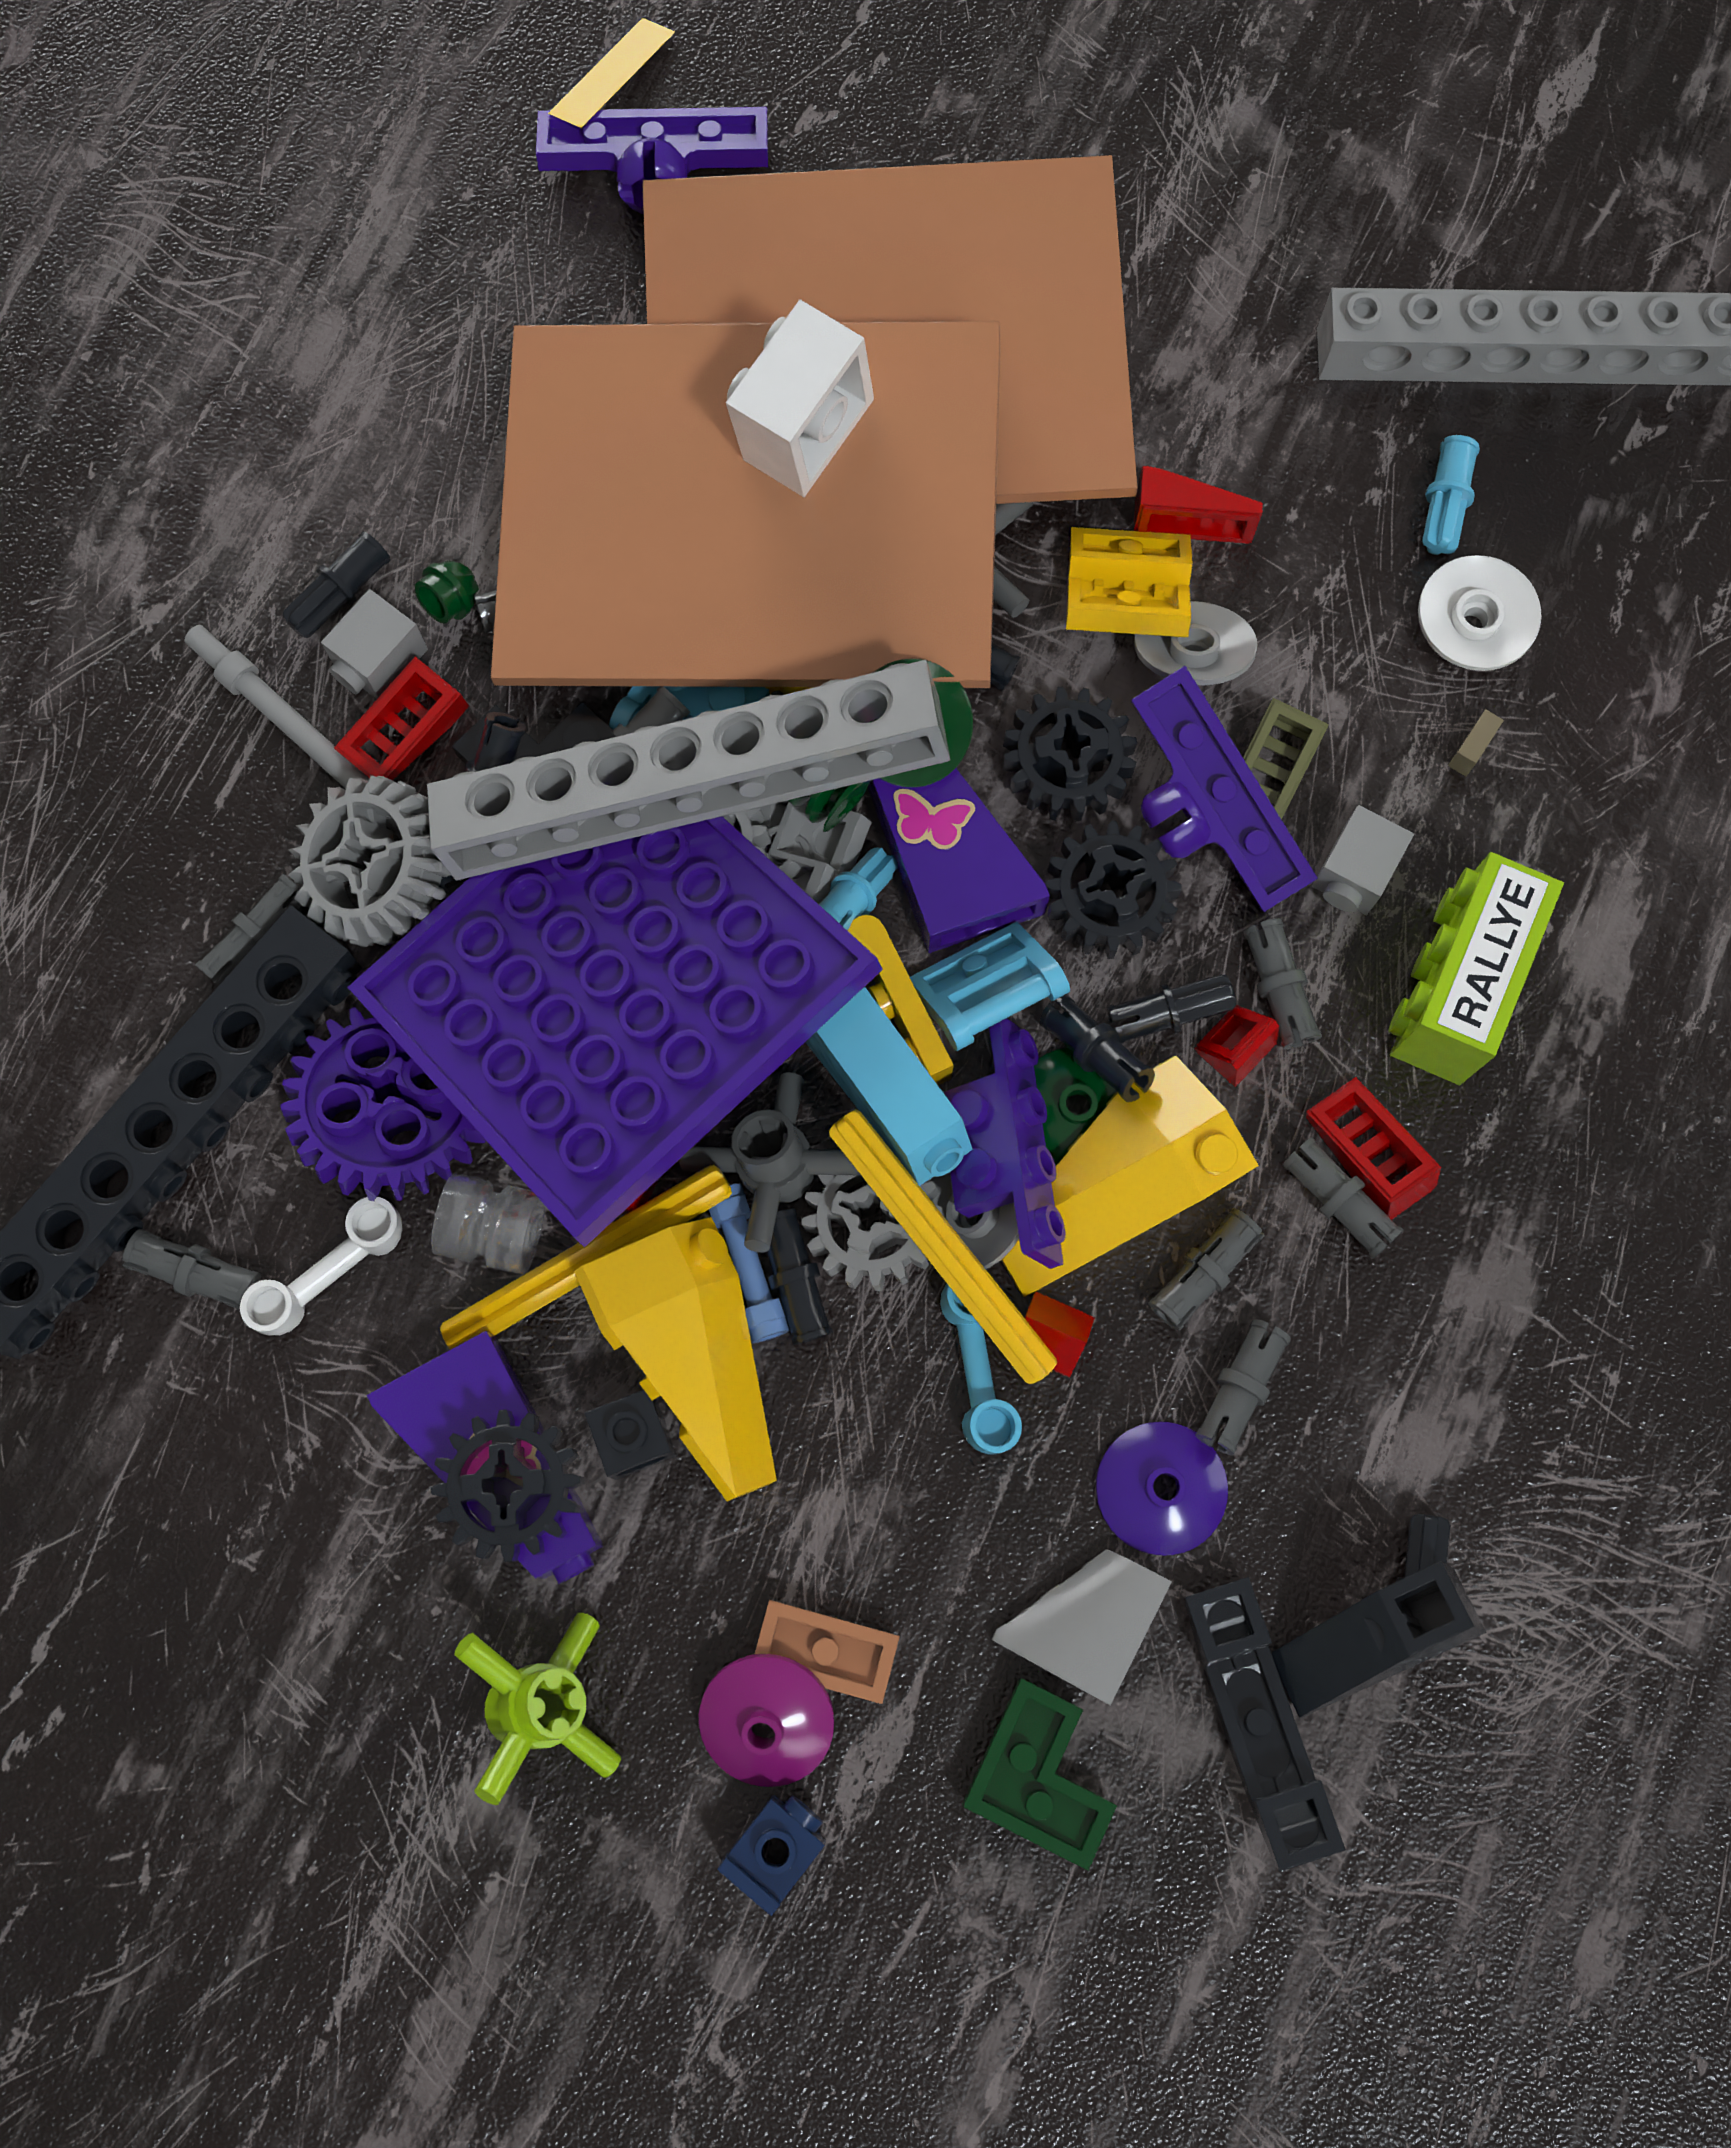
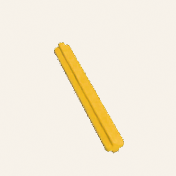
(943, 1247)
(557, 1275)

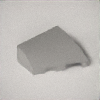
(807, 852)
(1089, 1624)

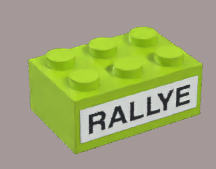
(1474, 968)

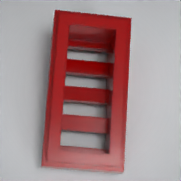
(1190, 507)
(400, 694)
(1391, 1134)

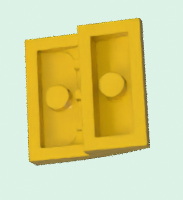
(1129, 582)

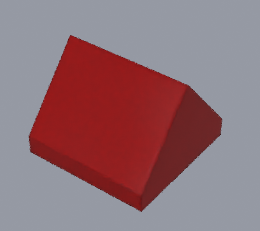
(1238, 1043)
(1061, 1329)

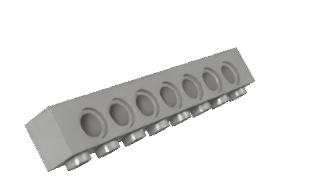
(1525, 336)
(640, 781)

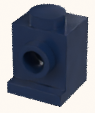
(753, 1873)

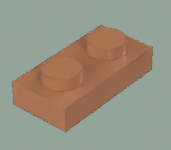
(836, 1651)

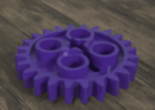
(362, 1146)

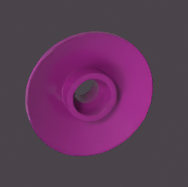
(773, 1693)

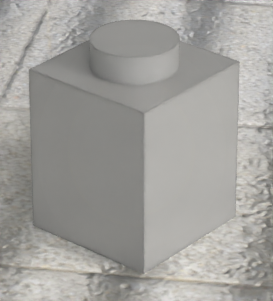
(372, 645)
(1362, 861)

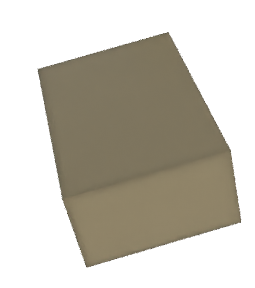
(1476, 742)

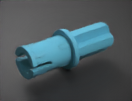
(1450, 494)
(856, 891)

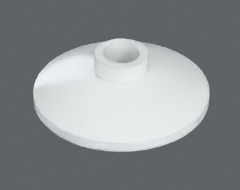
(1494, 595)

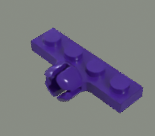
(654, 144)
(1216, 794)

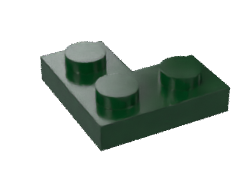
(1019, 1780)

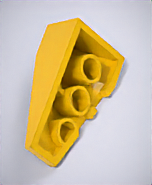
(1138, 1170)
(687, 1328)

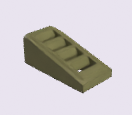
(1297, 724)

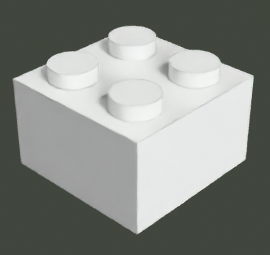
(800, 397)

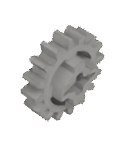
(863, 1245)

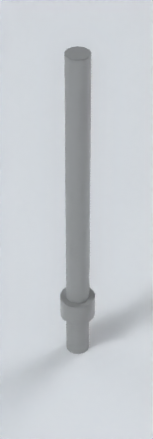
(241, 677)

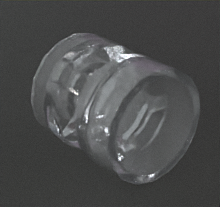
(487, 1223)

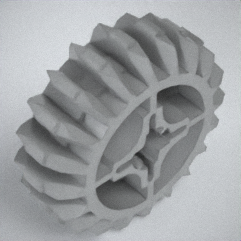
(353, 845)

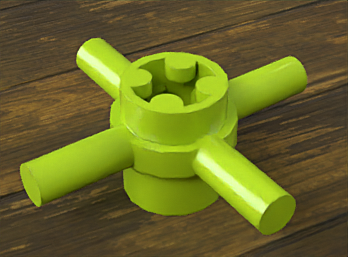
(536, 1707)

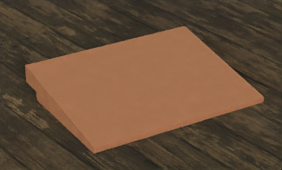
(928, 246)
(672, 562)

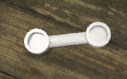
(278, 1309)

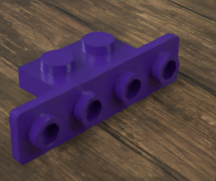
(1009, 1147)

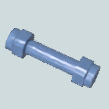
(763, 1313)

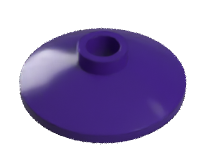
(1128, 1495)

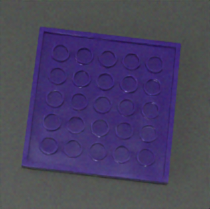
(613, 1004)

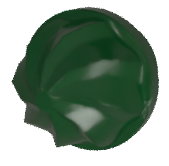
(447, 591)

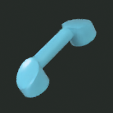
(983, 1427)

